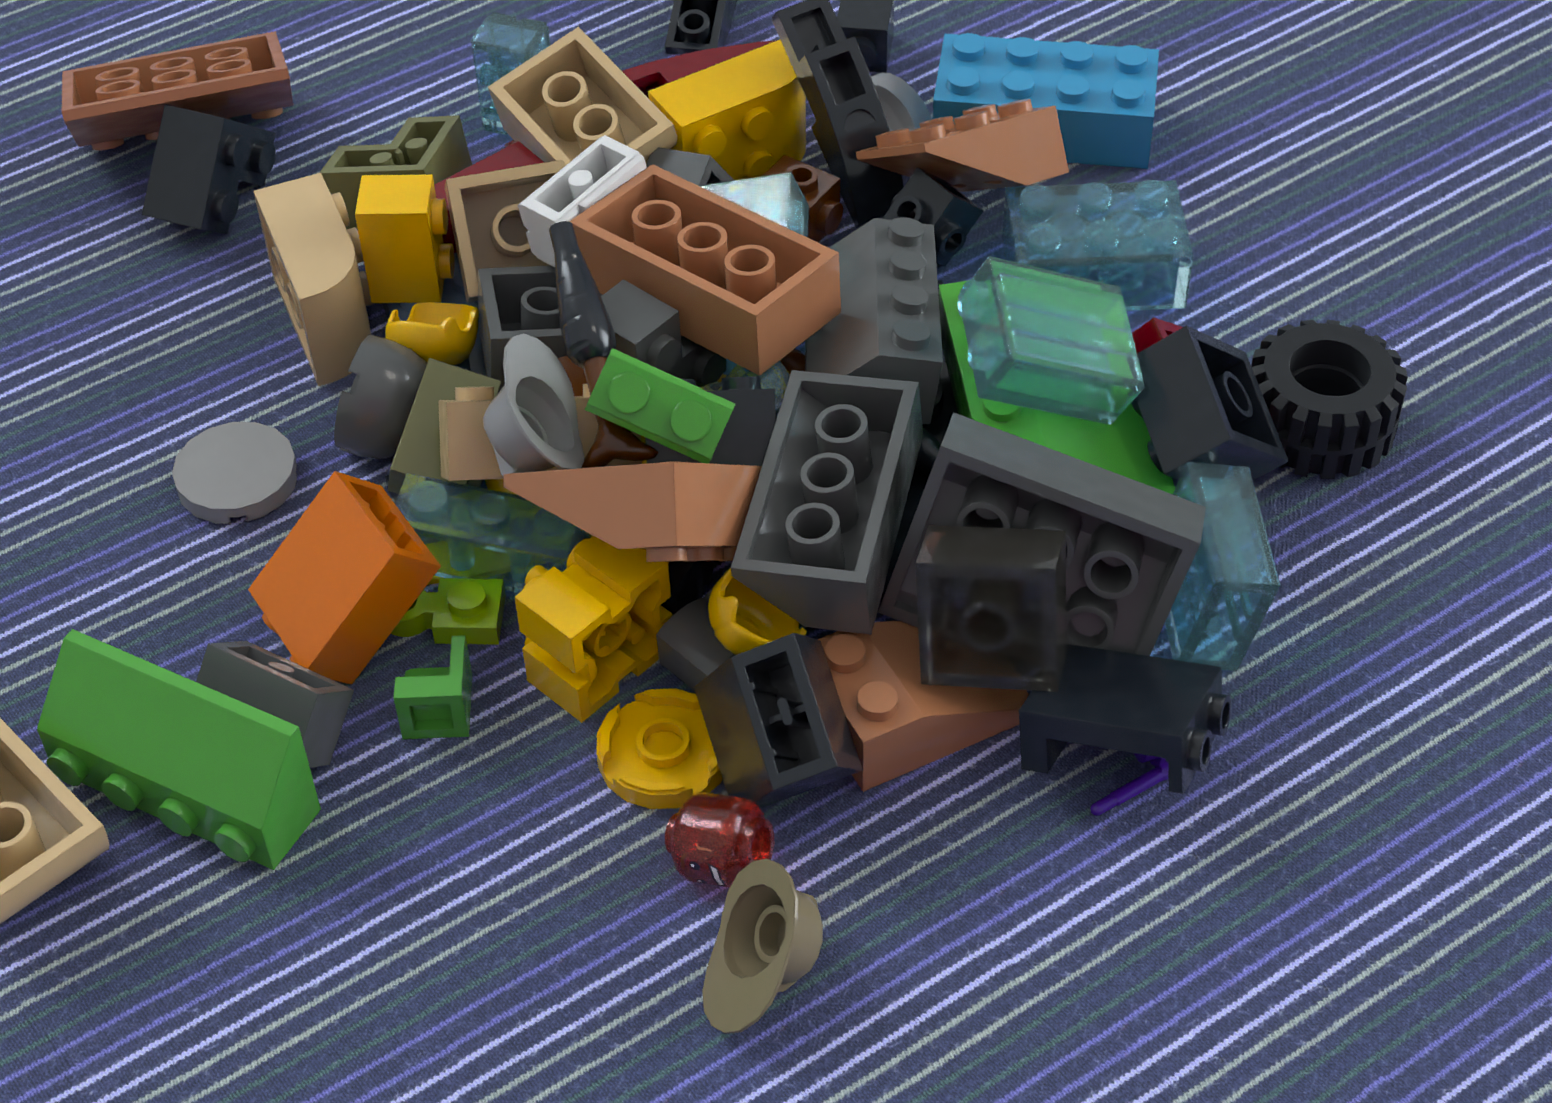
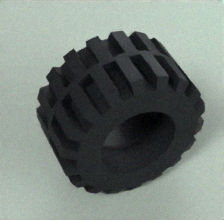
(1331, 396)

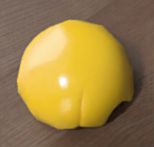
(436, 331)
(745, 618)

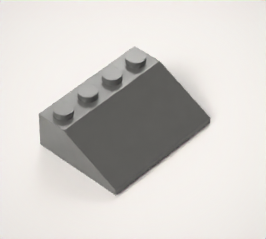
(1121, 536)

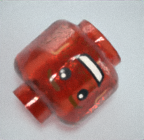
(717, 838)

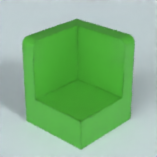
(436, 699)

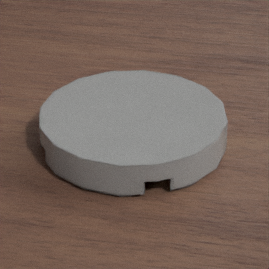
(235, 472)

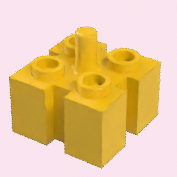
(591, 623)

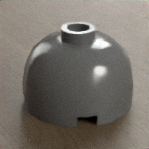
(380, 398)

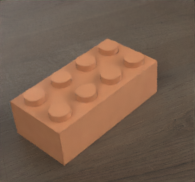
(729, 272)

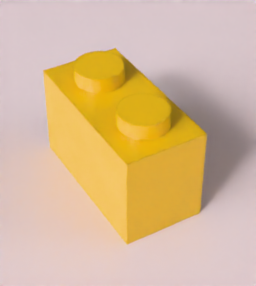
(403, 239)

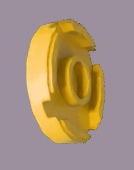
(657, 750)

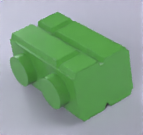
(659, 406)

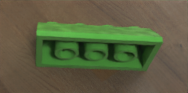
(177, 751)

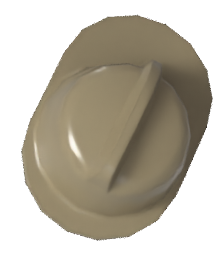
(762, 947)

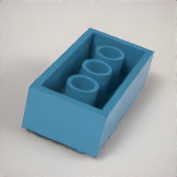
(1098, 90)

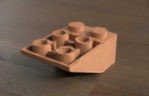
(980, 149)

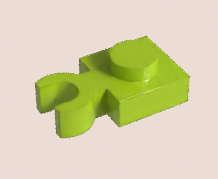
(458, 609)

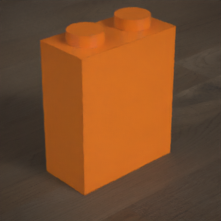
(343, 578)

